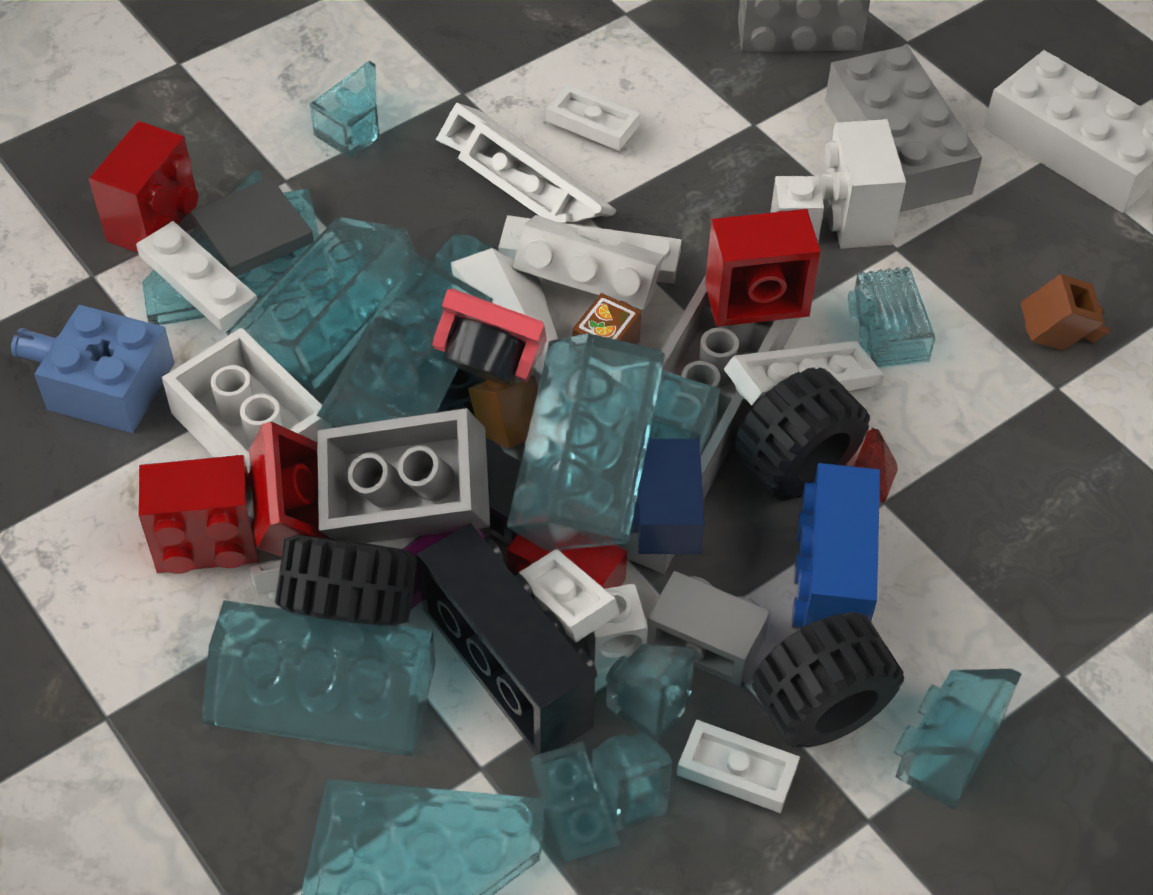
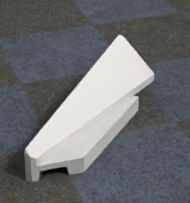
(519, 168)

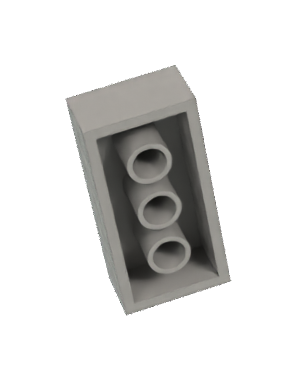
(929, 140)

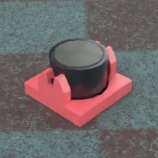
(488, 338)

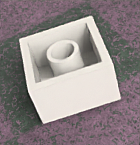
(863, 183)

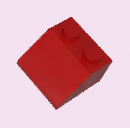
(283, 487)

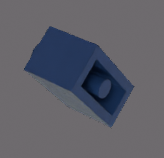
(670, 499)

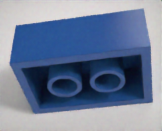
(837, 544)

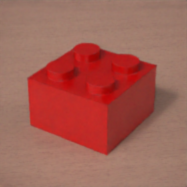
(143, 185)
(761, 267)
(197, 514)

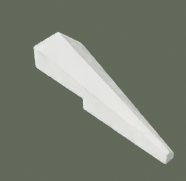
(510, 288)

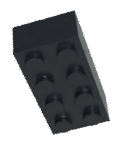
(508, 640)

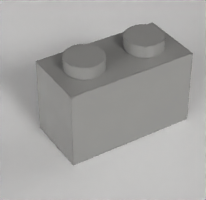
(710, 622)

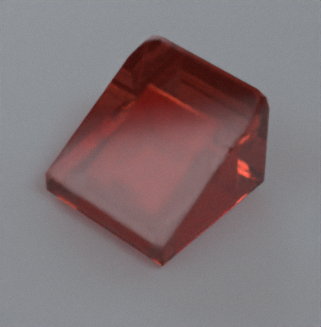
(877, 455)

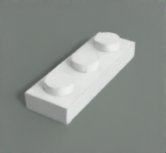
(196, 275)

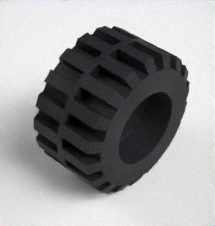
(799, 425)
(346, 581)
(827, 680)

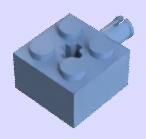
(99, 366)

